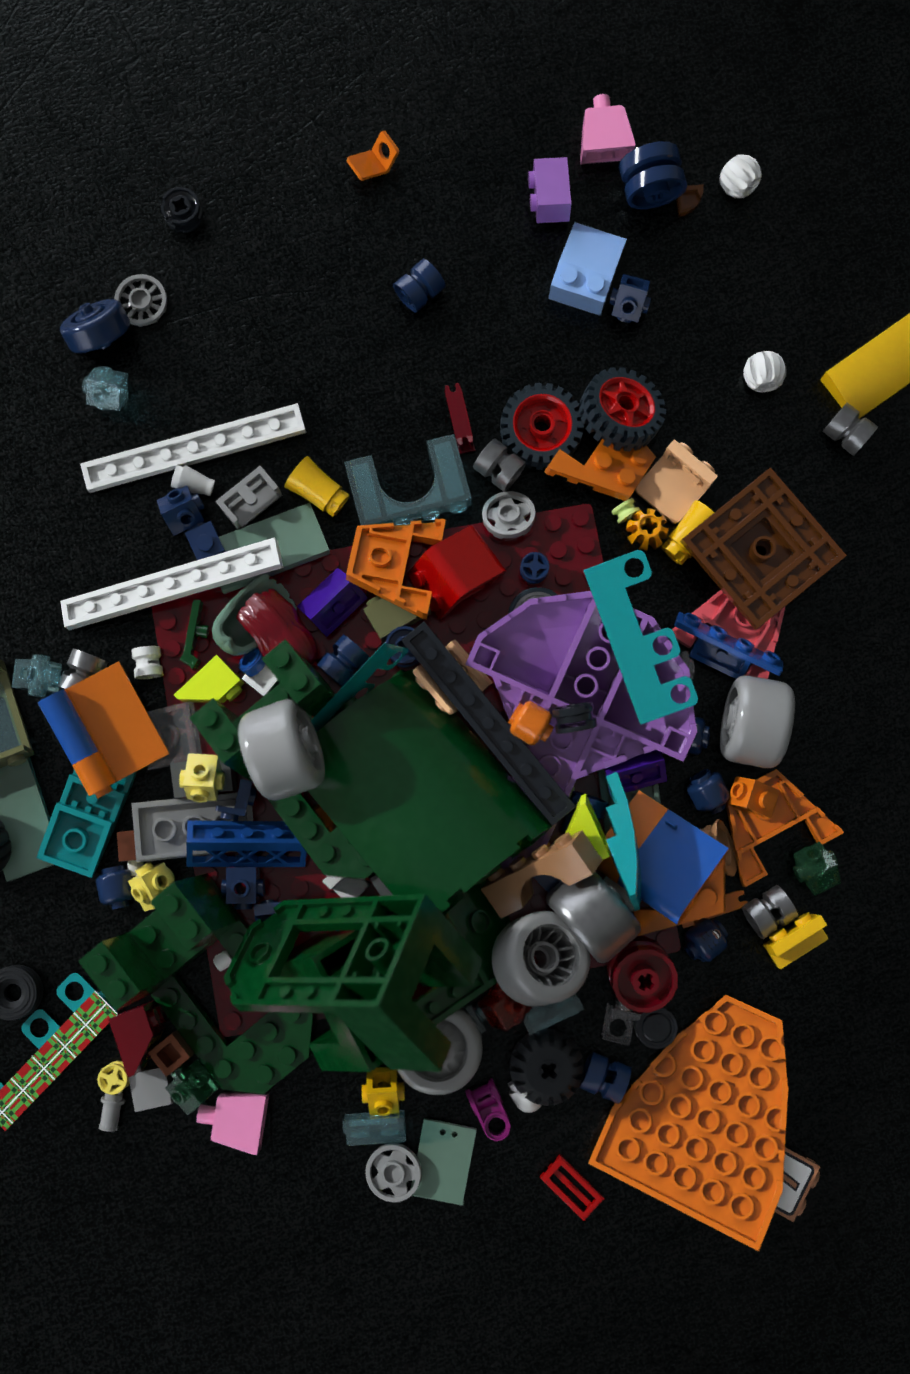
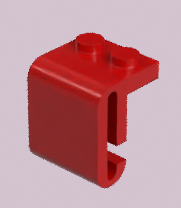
(455, 570)

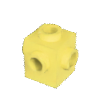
(202, 778)
(150, 882)

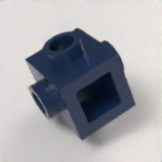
(630, 299)
(181, 509)
(232, 887)

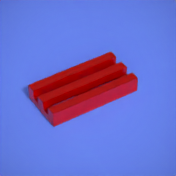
(553, 1169)

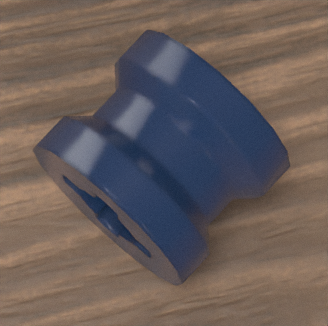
(534, 561)

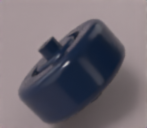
(95, 326)

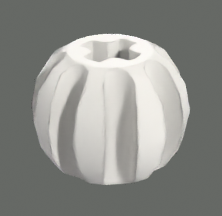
(740, 176)
(764, 371)

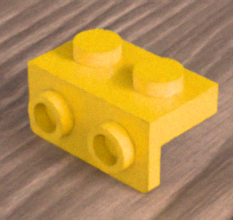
(797, 940)

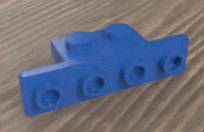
(723, 651)

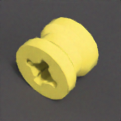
(109, 1081)

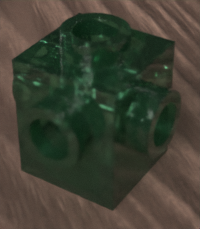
(817, 868)
(191, 1086)

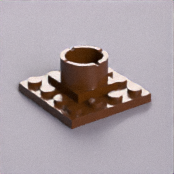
(777, 525)

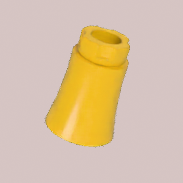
(316, 487)
(694, 517)

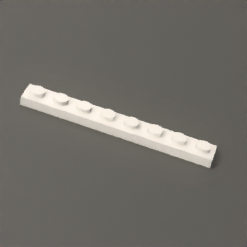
(193, 448)
(172, 584)

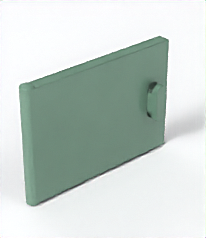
(444, 1161)

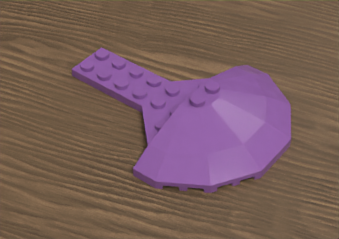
(561, 656)

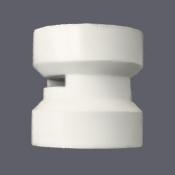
(147, 662)

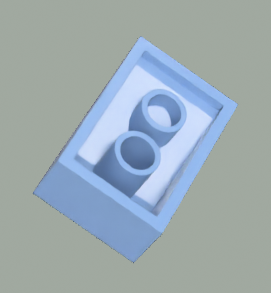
(586, 268)

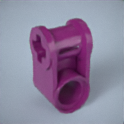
(488, 1108)

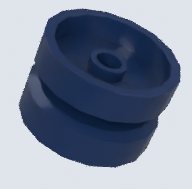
(653, 175)

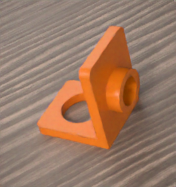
(373, 162)

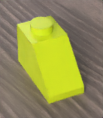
(212, 681)
(587, 821)

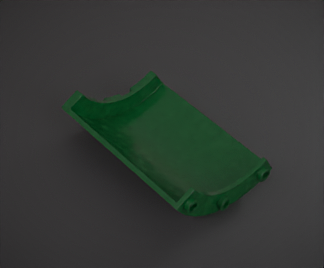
(421, 794)

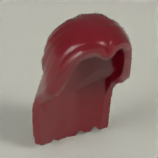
(273, 620)

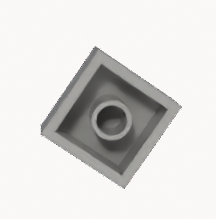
(149, 1089)

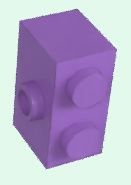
(551, 190)

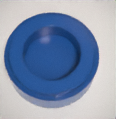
(251, 663)

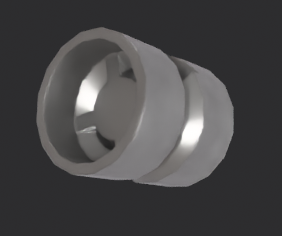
(850, 429)
(498, 464)
(81, 667)
(766, 921)

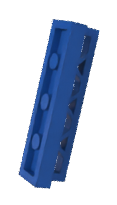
(246, 839)

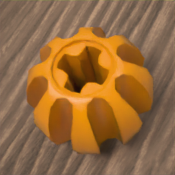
(652, 523)

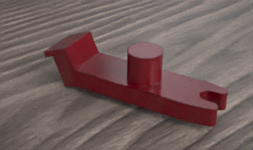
(459, 419)

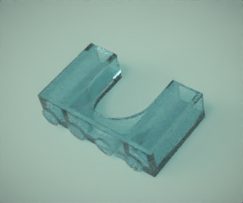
(447, 493)

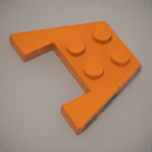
(606, 470)
(381, 559)
(752, 829)
(707, 903)

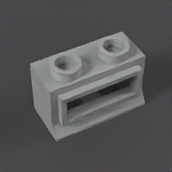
(249, 498)

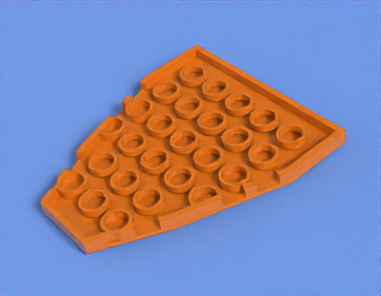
(708, 1123)

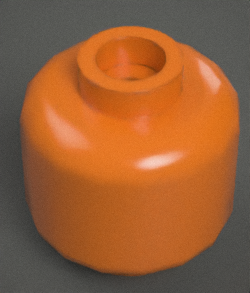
(531, 723)

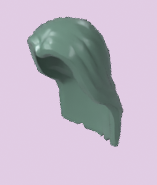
(228, 631)

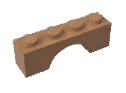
(568, 859)

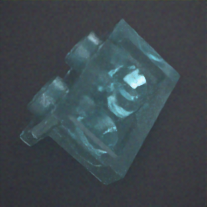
(546, 1016)
(374, 1129)

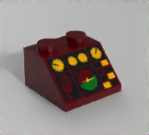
(138, 1033)

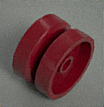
(643, 975)

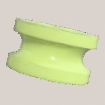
(625, 510)

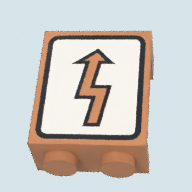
(798, 1177)

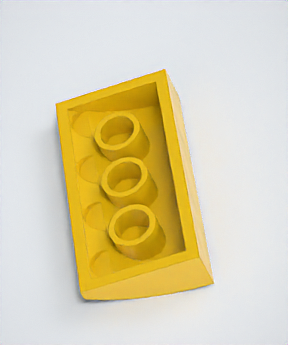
(873, 370)

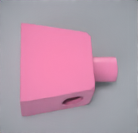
(605, 132)
(237, 1120)

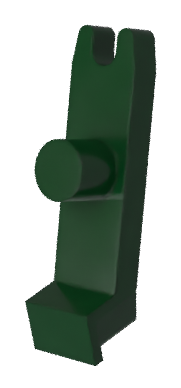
(194, 630)

